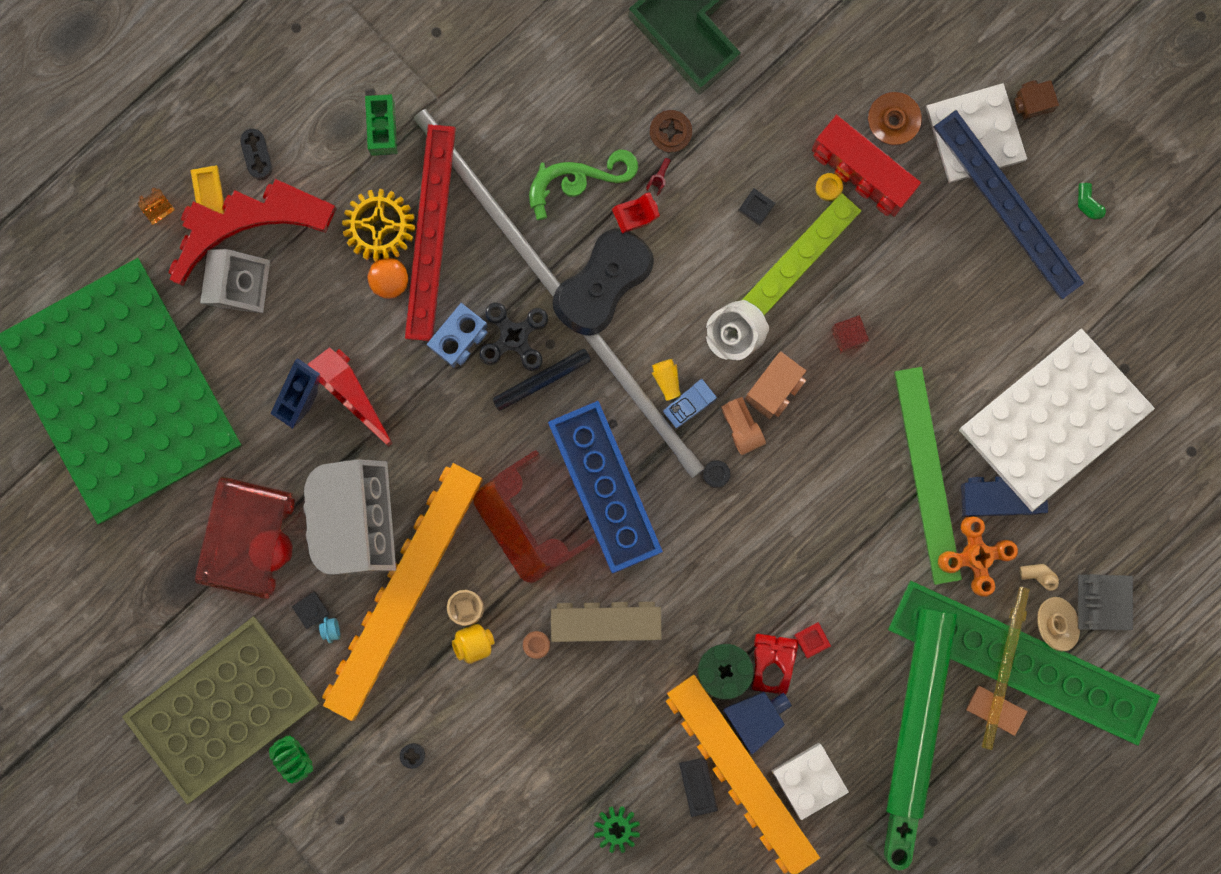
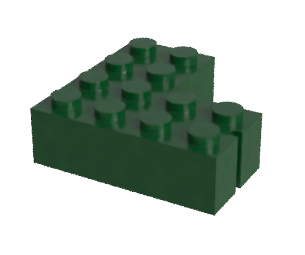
(687, 38)

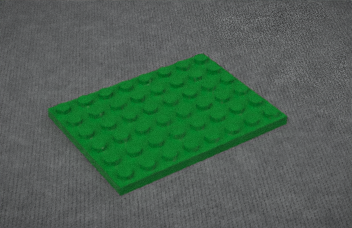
(118, 391)

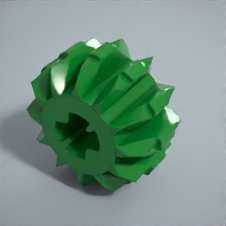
(290, 759)
(611, 837)

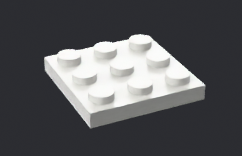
(991, 121)

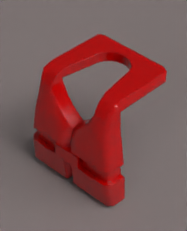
(777, 651)

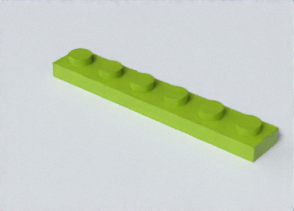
(803, 254)

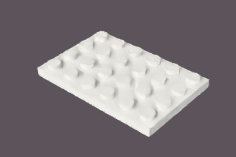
(1056, 419)

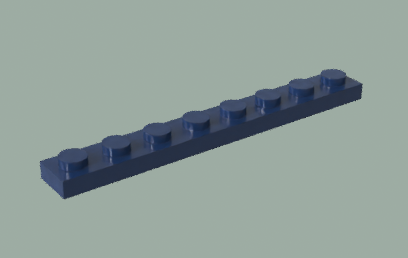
(1008, 204)

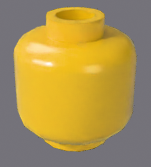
(472, 643)

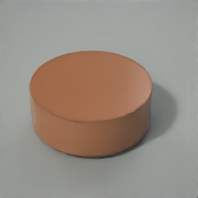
(536, 644)

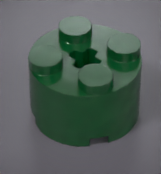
(740, 668)

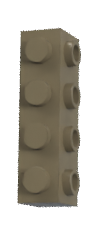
(605, 624)

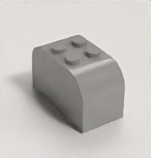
(350, 517)

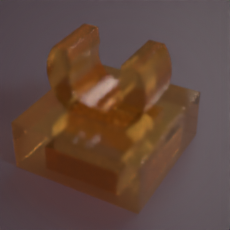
(155, 206)

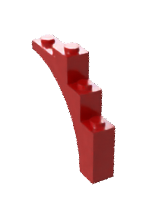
(209, 228)

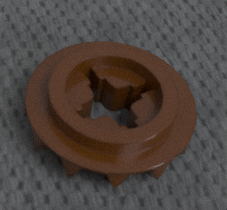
(662, 122)

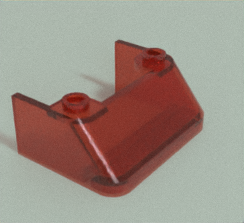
(527, 557)

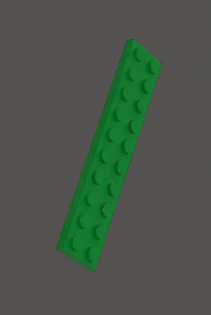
(1036, 667)

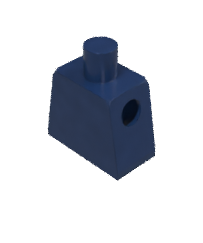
(757, 718)

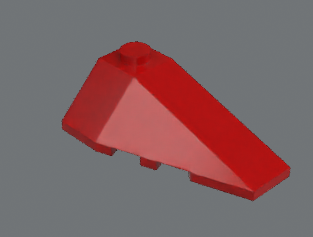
(344, 385)

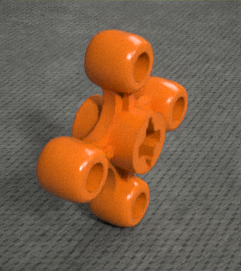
(974, 546)

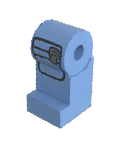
(690, 403)

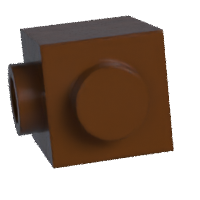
(1036, 99)

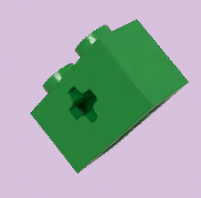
(381, 125)

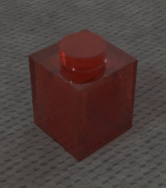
(850, 334)

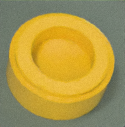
(829, 187)

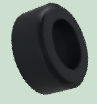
(716, 474)

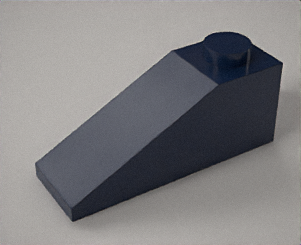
(296, 394)

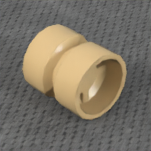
(465, 607)

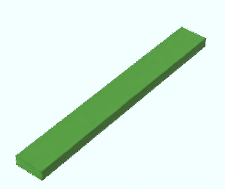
(926, 470)

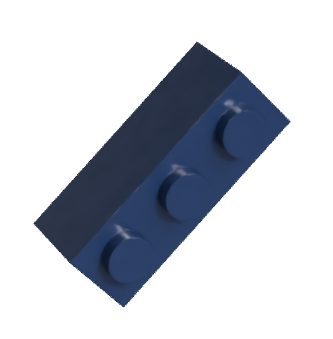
(993, 499)

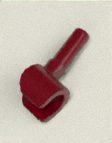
(658, 179)

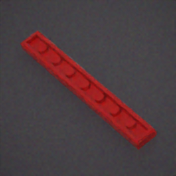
(430, 232)

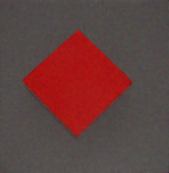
(812, 640)

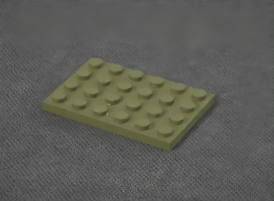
(221, 710)

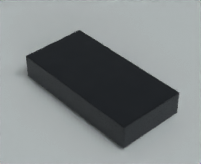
(698, 786)

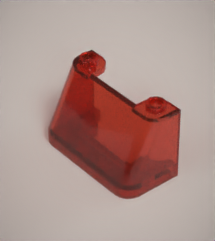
(243, 537)

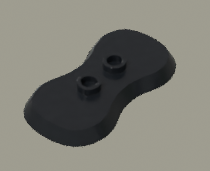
(591, 296)

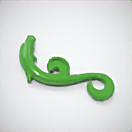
(580, 171)

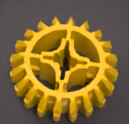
(367, 225)

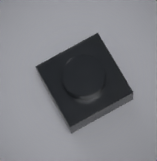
(310, 610)

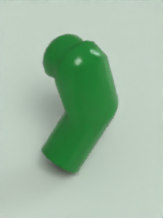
(1087, 204)

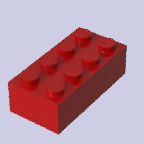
(864, 166)

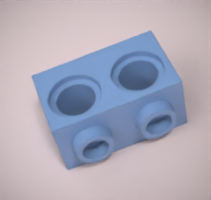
(452, 332)

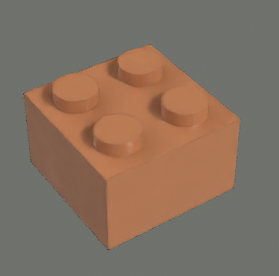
(774, 386)

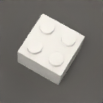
(809, 781)

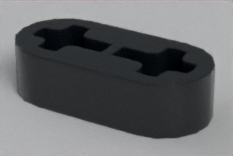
(250, 155)

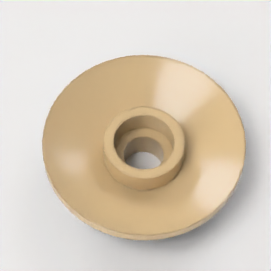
(1058, 624)

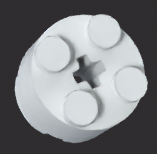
(750, 326)

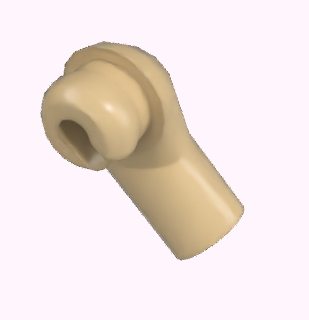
(1042, 574)

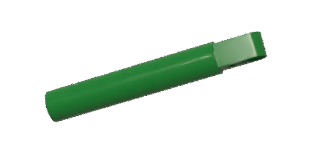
(918, 731)

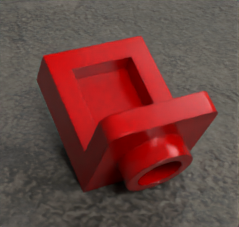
(636, 213)

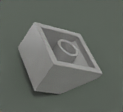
(235, 281)

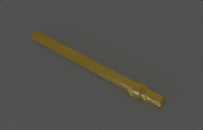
(1017, 616)

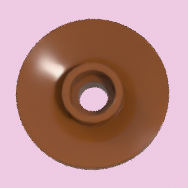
(899, 106)

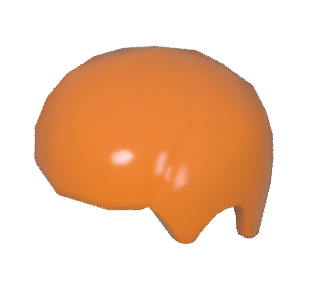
(388, 278)

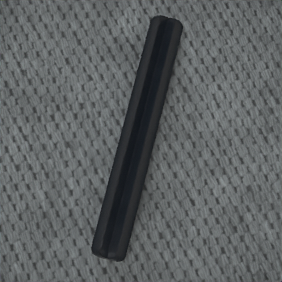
(541, 379)

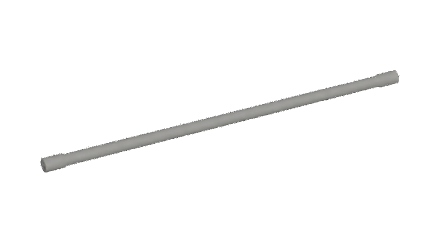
(684, 455)

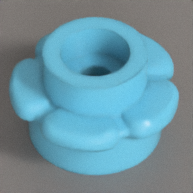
(330, 630)

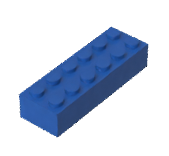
(605, 487)

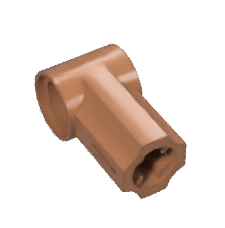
(745, 433)

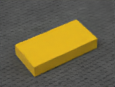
(208, 188)

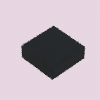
(756, 207)

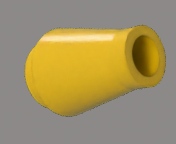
(667, 378)

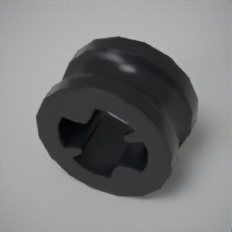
(417, 749)

